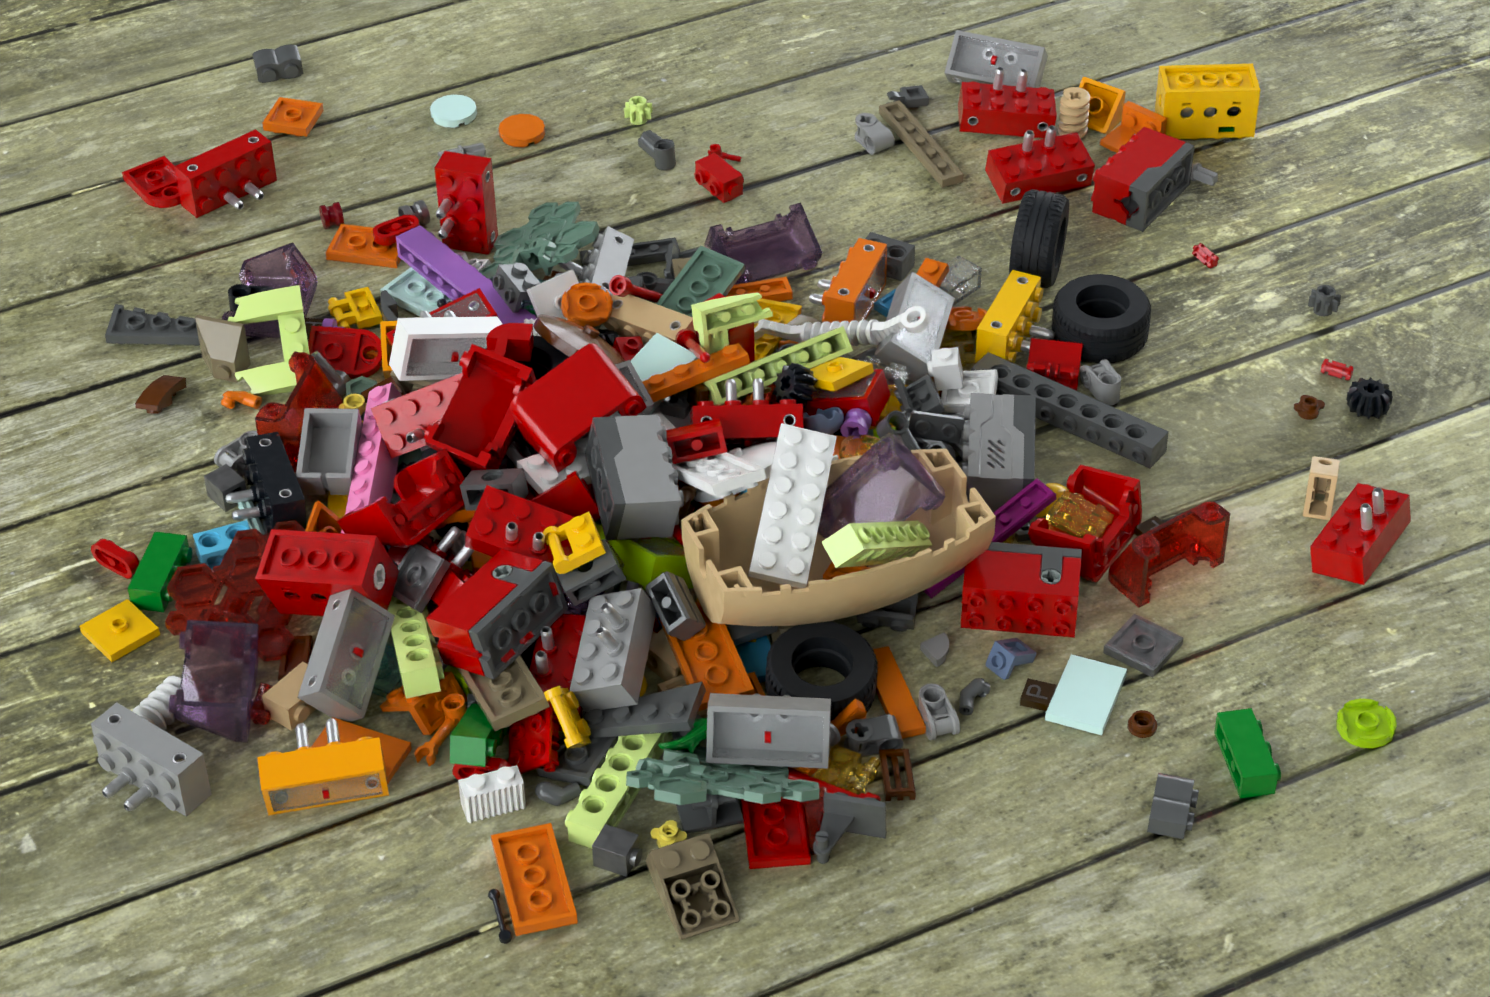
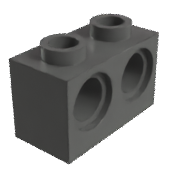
(899, 256)

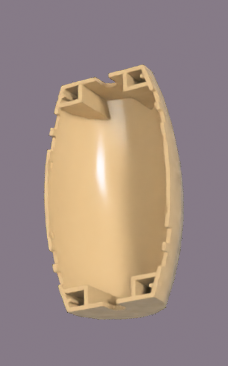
(723, 538)

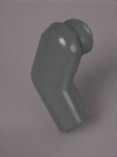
(967, 695)
(555, 794)

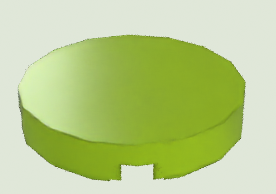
(1366, 723)

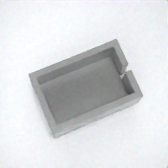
(328, 450)

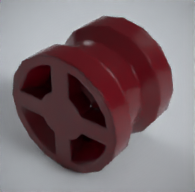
(331, 215)

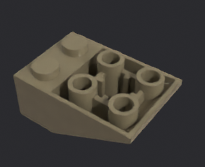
(692, 886)

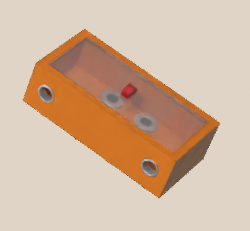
(857, 284)

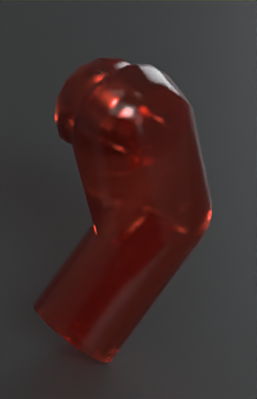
(258, 712)

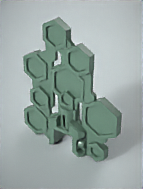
(545, 240)
(688, 778)

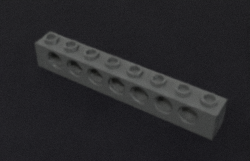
(1080, 413)

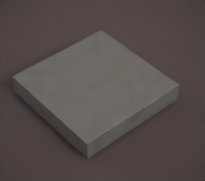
(419, 576)
(1143, 645)

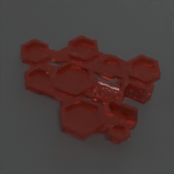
(198, 587)

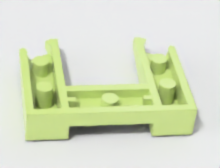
(287, 308)
(717, 315)

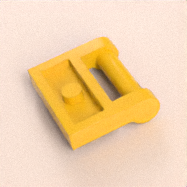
(582, 538)
(565, 707)

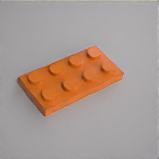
(712, 660)
(534, 879)

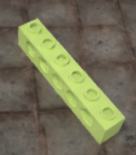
(807, 353)
(876, 543)
(415, 650)
(607, 795)

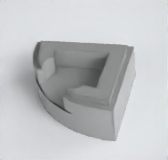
(936, 649)

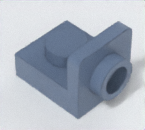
(1007, 654)

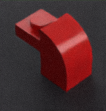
(512, 341)

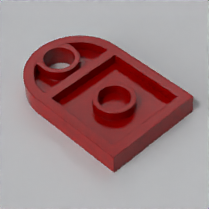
(154, 182)
(346, 349)

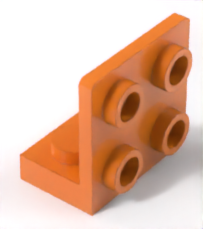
(1133, 120)
(427, 708)

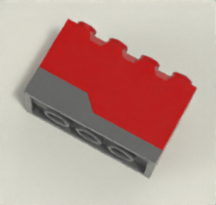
(1142, 178)

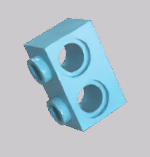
(214, 543)

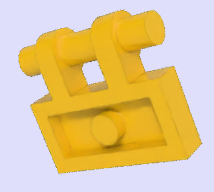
(362, 309)

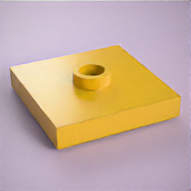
(840, 373)
(119, 630)

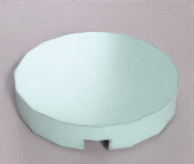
(453, 110)

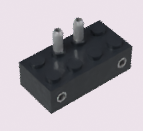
(271, 482)

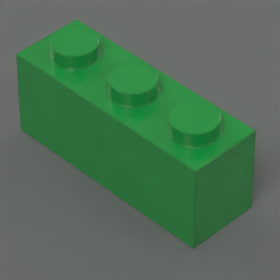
(156, 570)
(474, 739)
(1247, 753)

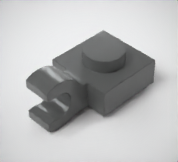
(910, 96)

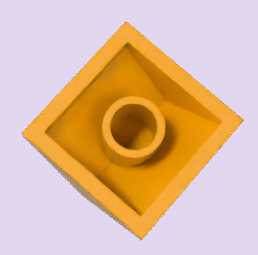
(1105, 105)

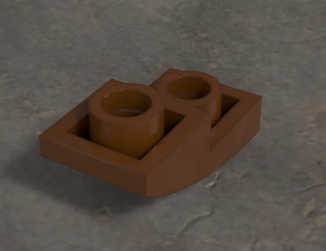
(160, 393)

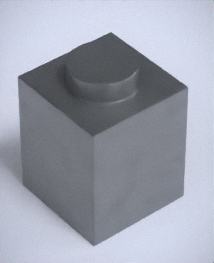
(222, 482)
(616, 850)

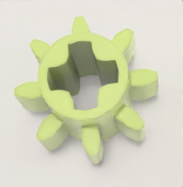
(638, 110)

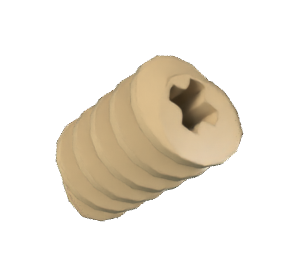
(1074, 111)

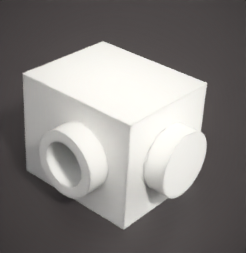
(946, 369)

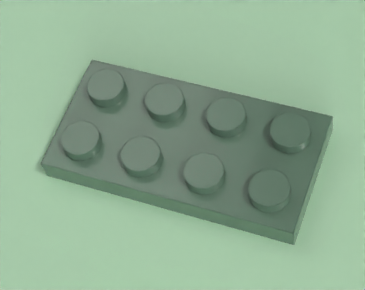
(701, 279)

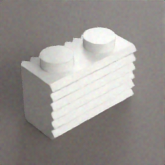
(492, 793)

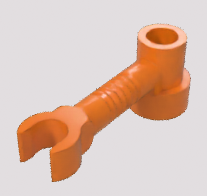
(454, 709)

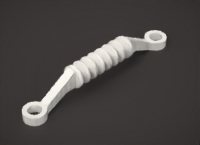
(858, 333)

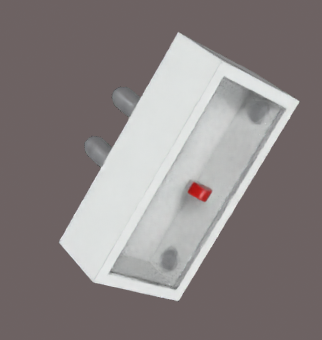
(434, 345)

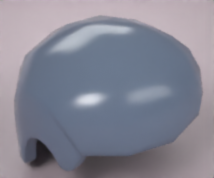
(824, 421)

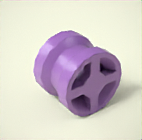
(856, 423)

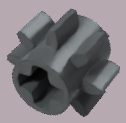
(1324, 300)

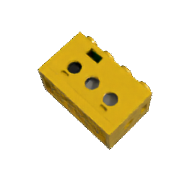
(1208, 100)

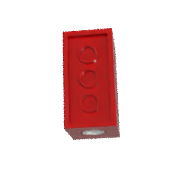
(307, 567)

